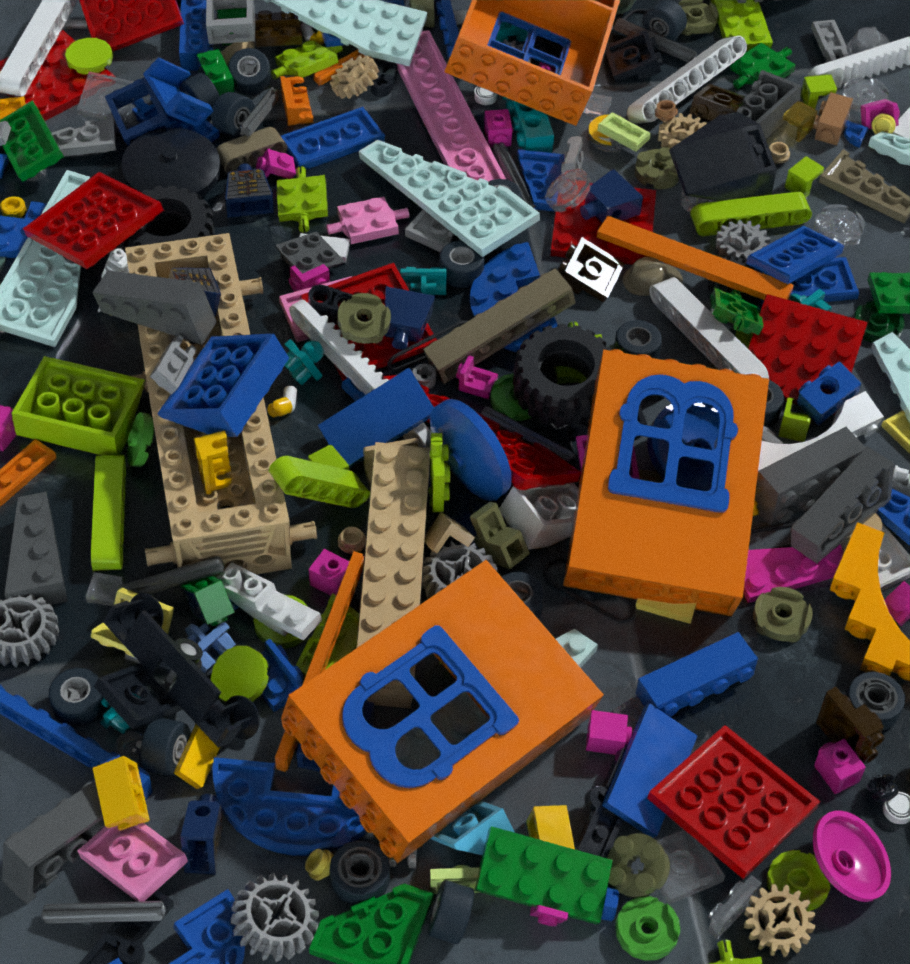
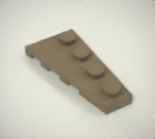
(861, 185)

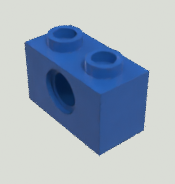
(821, 405)

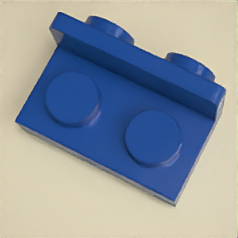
(282, 676)

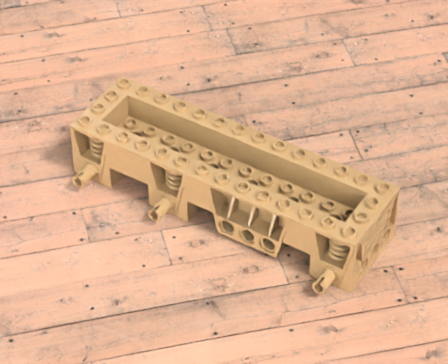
(257, 526)

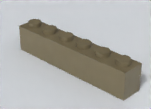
(500, 324)

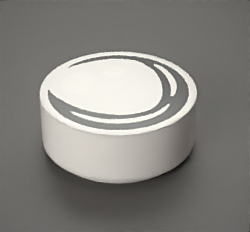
(484, 96)
(898, 809)

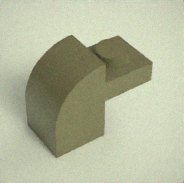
(497, 539)

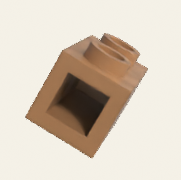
(833, 118)

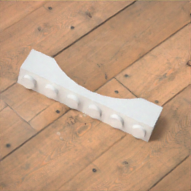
(856, 414)

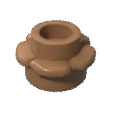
(666, 110)

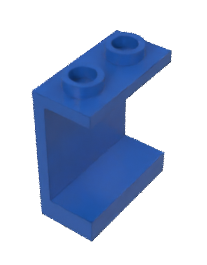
(165, 82)

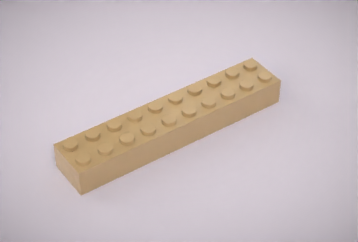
(393, 549)

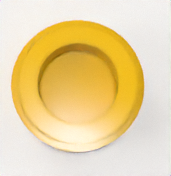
(13, 207)

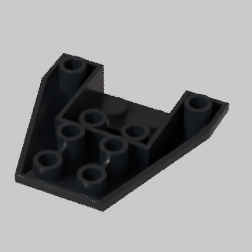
(725, 160)

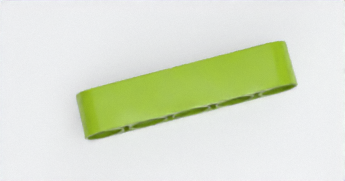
(766, 210)
(318, 482)
(108, 513)

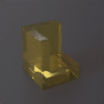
(801, 117)

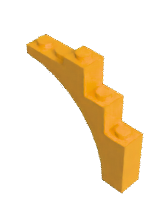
(870, 618)

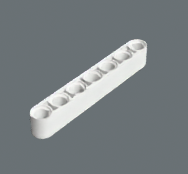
(34, 46)
(688, 78)
(703, 329)

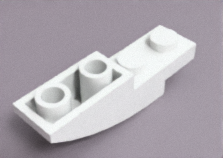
(265, 604)

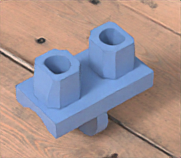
(218, 639)

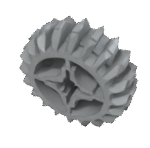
(450, 565)
(26, 617)
(255, 900)

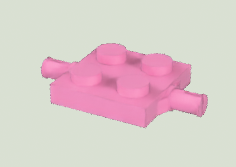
(367, 220)

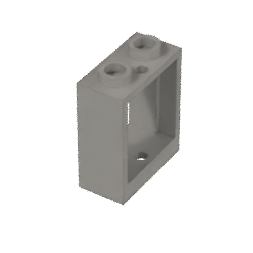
(219, 29)

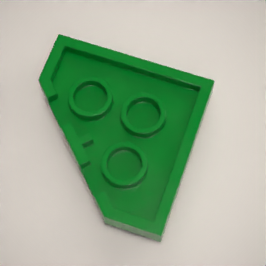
(375, 930)

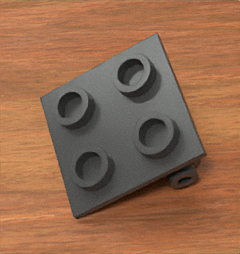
(308, 252)

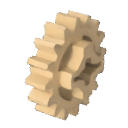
(354, 77)
(680, 128)
(788, 928)

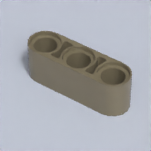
(248, 149)

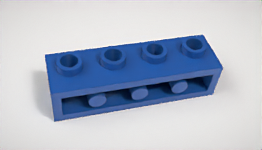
(193, 33)
(698, 675)

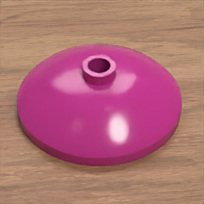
(851, 856)

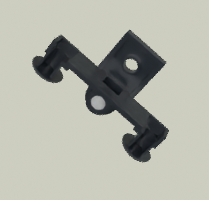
(170, 683)

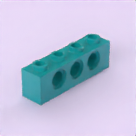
(532, 127)

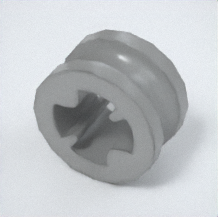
(425, 369)

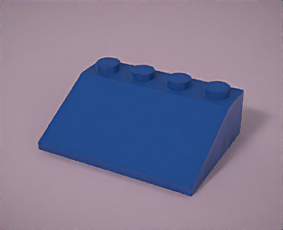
(226, 383)

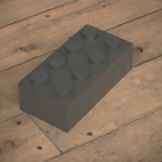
(804, 476)

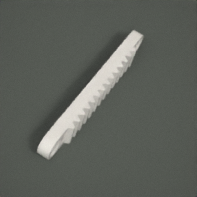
(866, 62)
(346, 358)

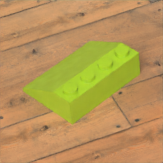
(78, 407)

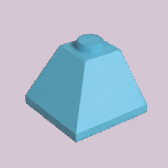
(471, 828)

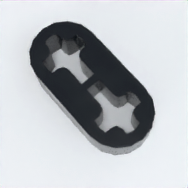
(387, 78)

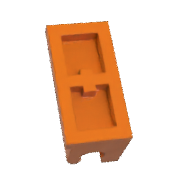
(295, 101)

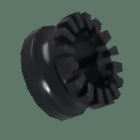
(883, 788)

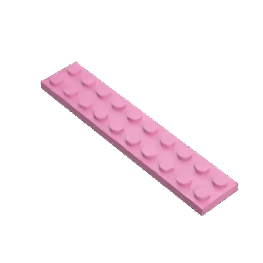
(447, 113)

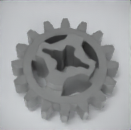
(740, 240)

